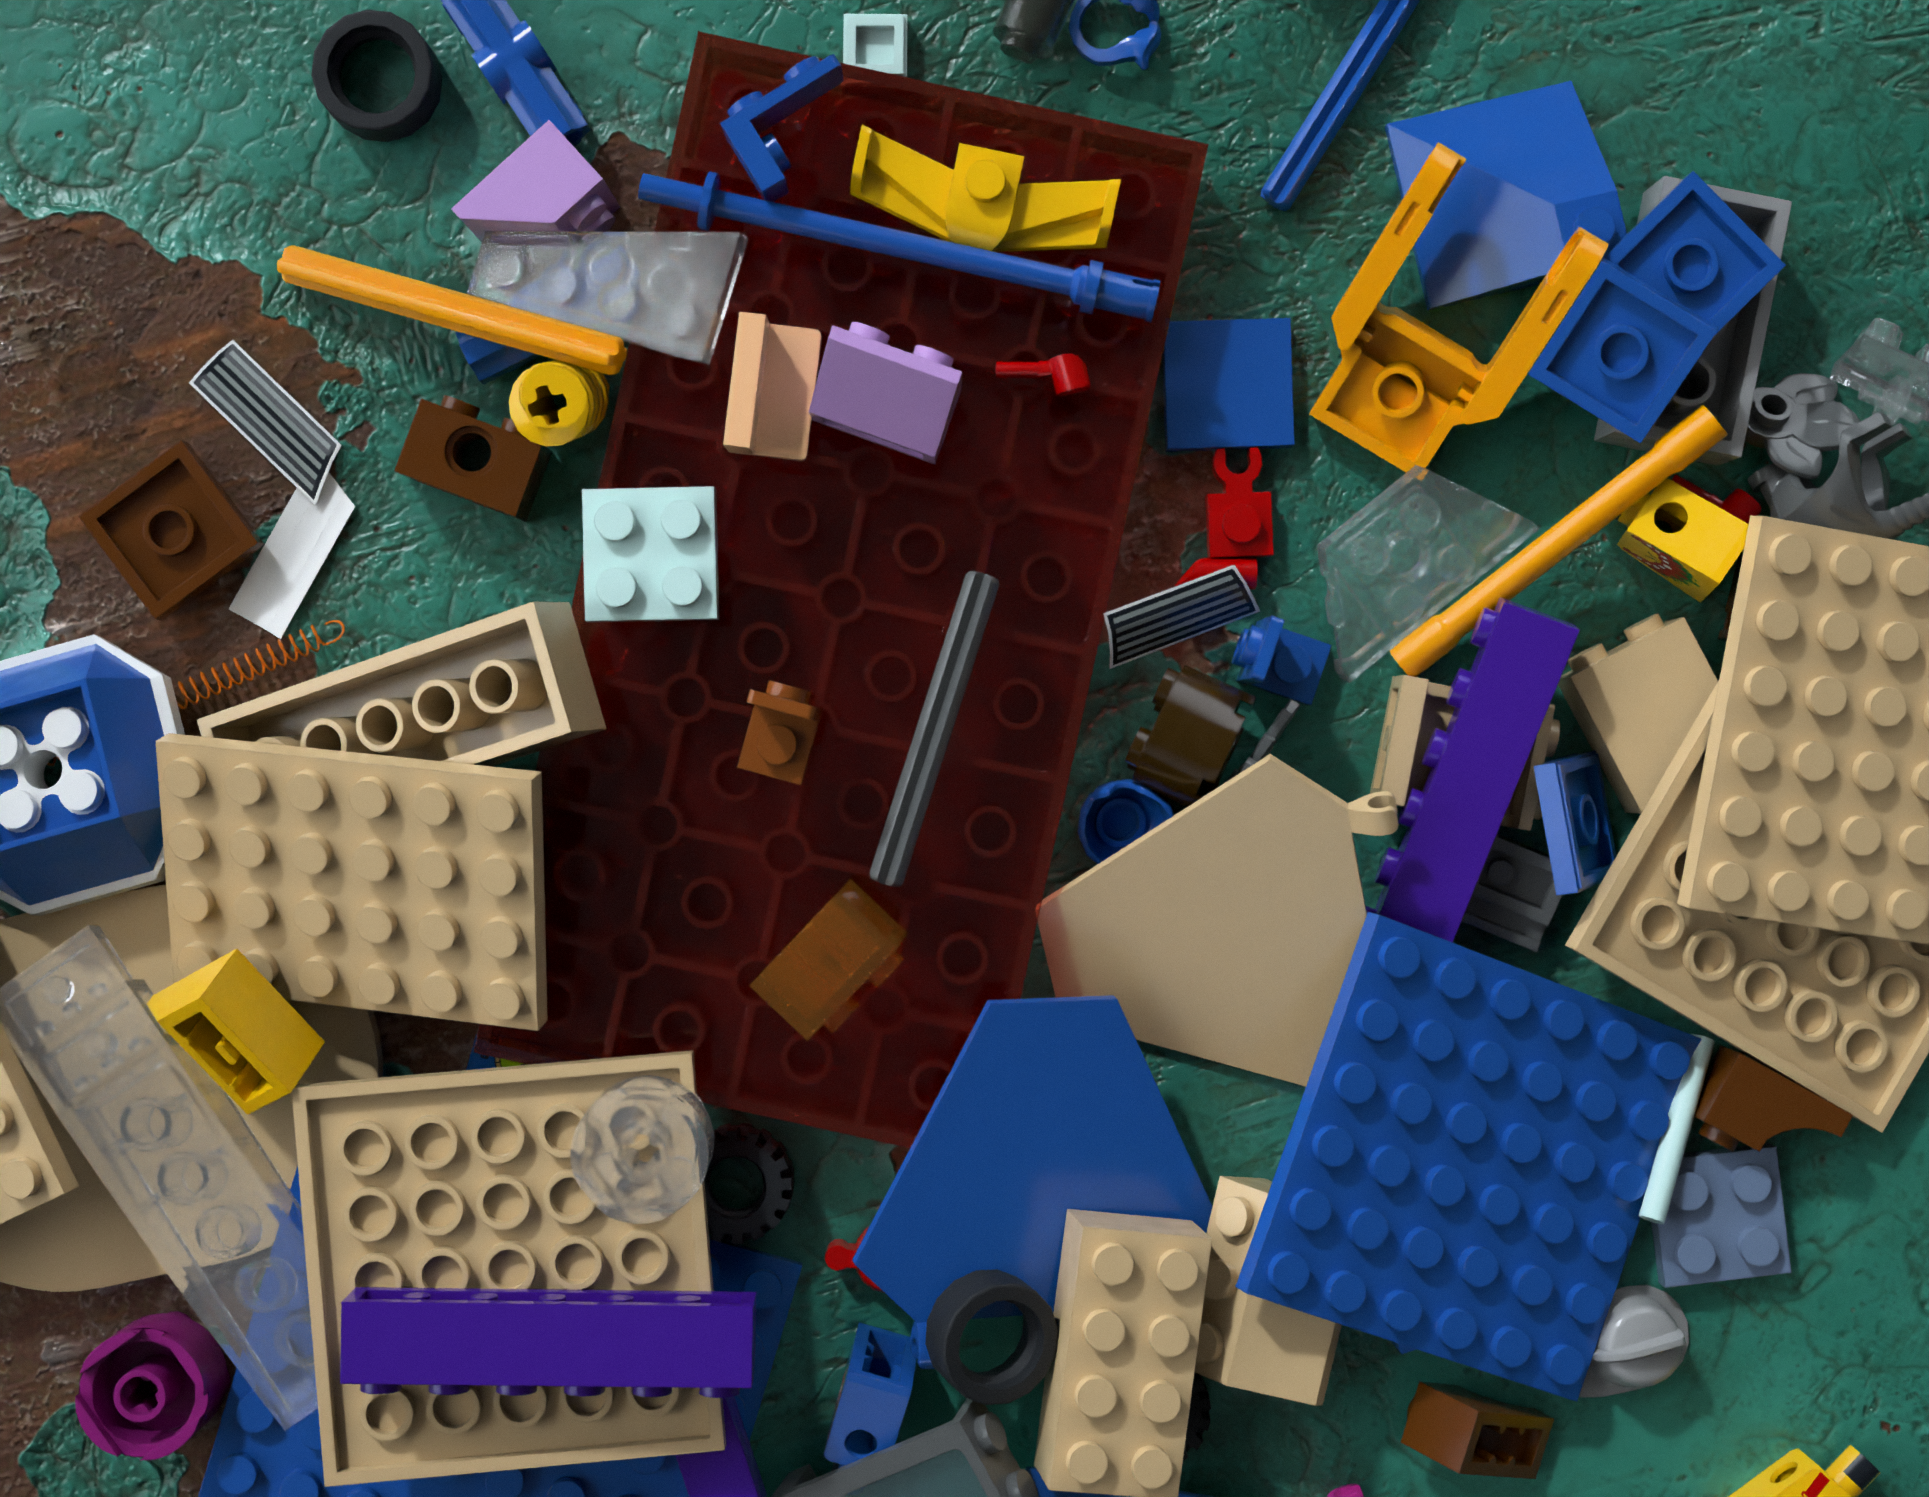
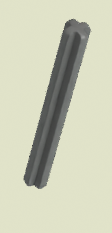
(934, 729)

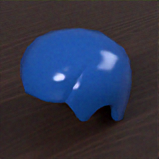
(1118, 816)

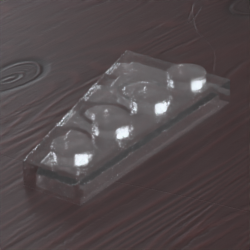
(634, 285)

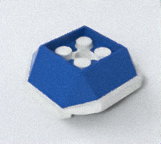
(103, 817)

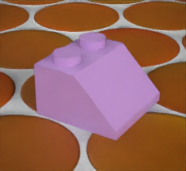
(540, 189)

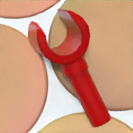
(1067, 372)
(1737, 503)

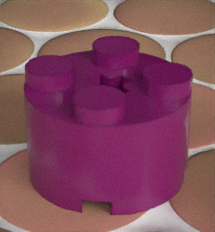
(128, 1416)

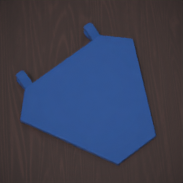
(1031, 1122)

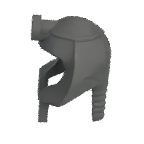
(1855, 493)

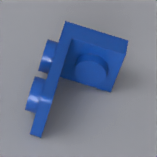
(755, 113)
(1280, 660)

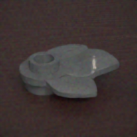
(1798, 422)

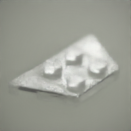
(1408, 560)

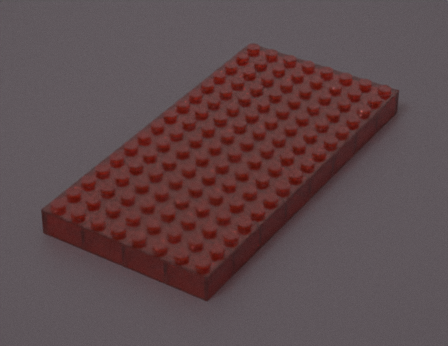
(841, 580)

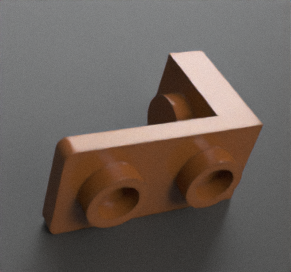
(780, 732)

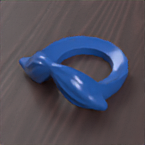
(1132, 48)

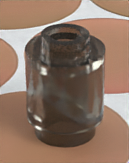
(1030, 27)

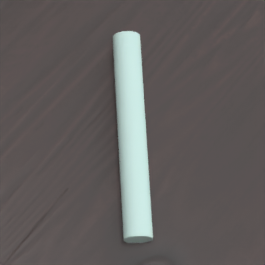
(1674, 1141)

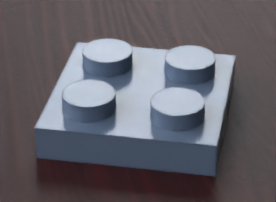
(1723, 1219)

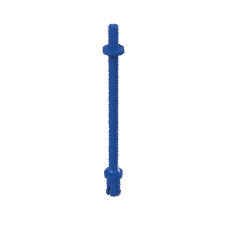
(1086, 285)

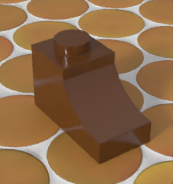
(1754, 1103)
(1476, 1432)

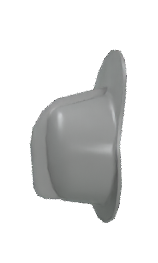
(1638, 1343)

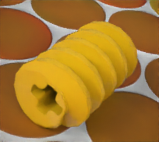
(534, 406)

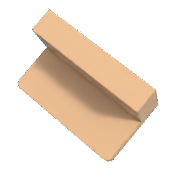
(771, 389)

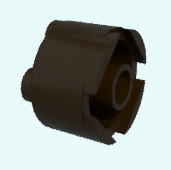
(1190, 737)

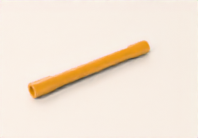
(1668, 456)

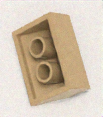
(1248, 1338)

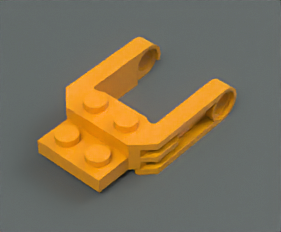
(1405, 381)

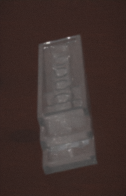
(172, 1160)

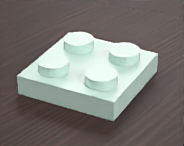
(650, 554)

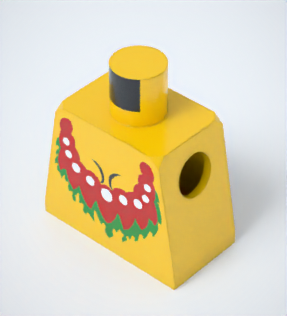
(1702, 540)

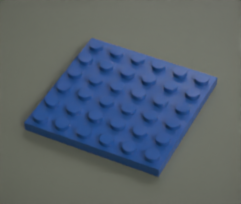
(1467, 1160)

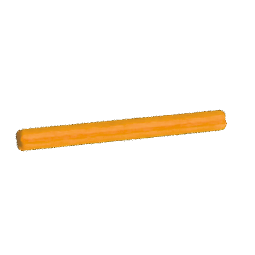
(453, 310)

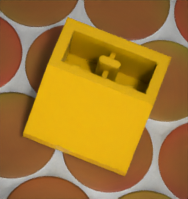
(238, 1030)

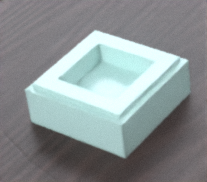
(876, 42)

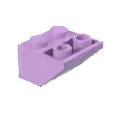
(886, 392)

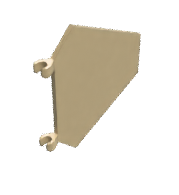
(1225, 921)

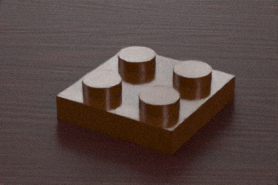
(171, 530)

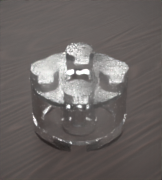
(612, 1171)

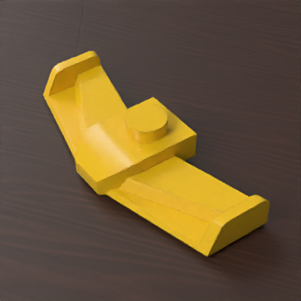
(981, 198)

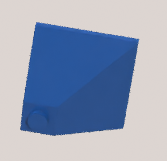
(1517, 197)

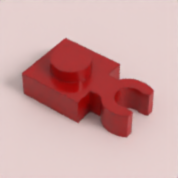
(1238, 518)

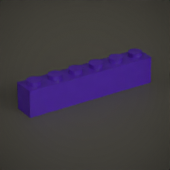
(1473, 767)
(548, 1340)

